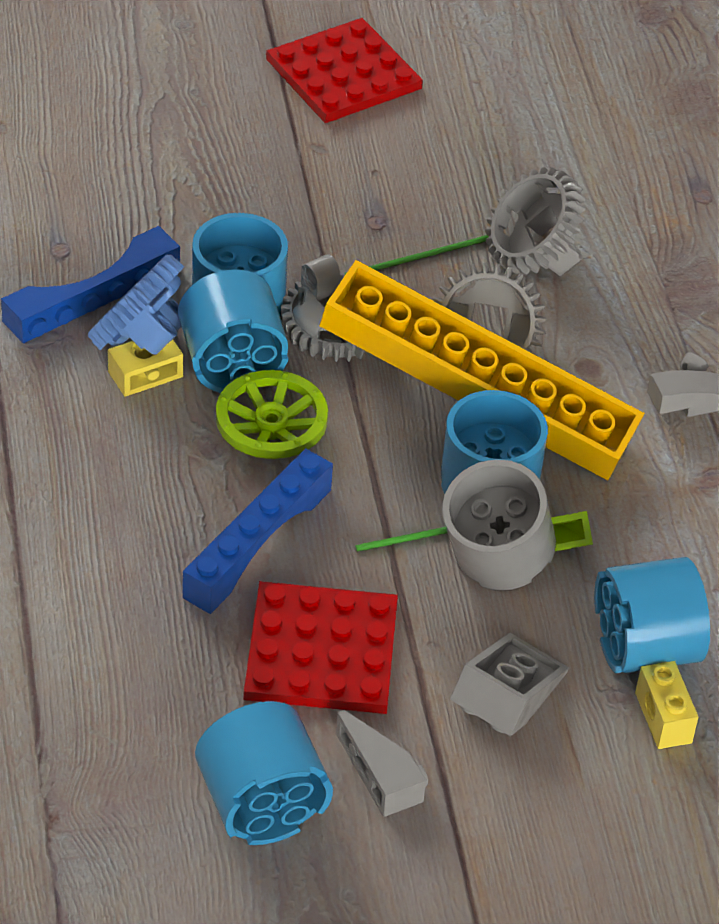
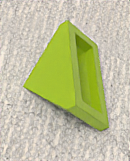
(572, 531)

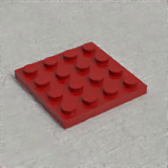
(344, 70)
(321, 647)

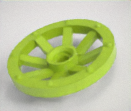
(271, 419)

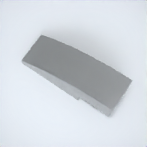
(684, 390)

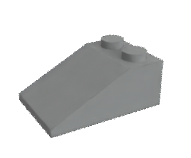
(507, 683)

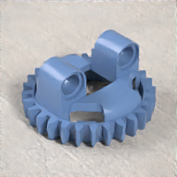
(144, 312)

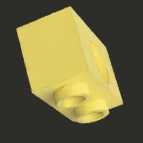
(139, 370)
(666, 704)

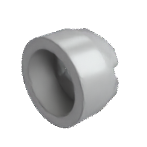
(693, 362)

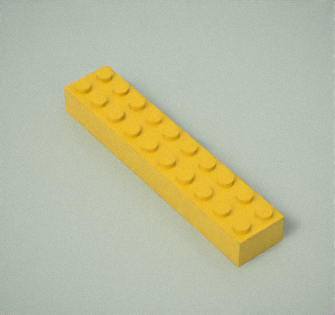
(468, 359)

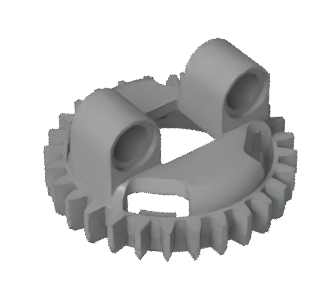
(540, 213)
(498, 290)
(303, 311)

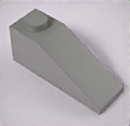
(383, 765)

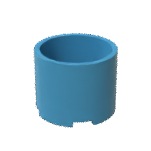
(245, 244)
(232, 327)
(493, 428)
(652, 614)
(263, 772)

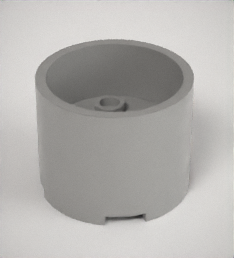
(496, 500)

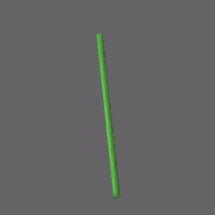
(429, 253)
(399, 539)

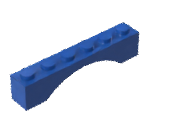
(42, 309)
(219, 566)

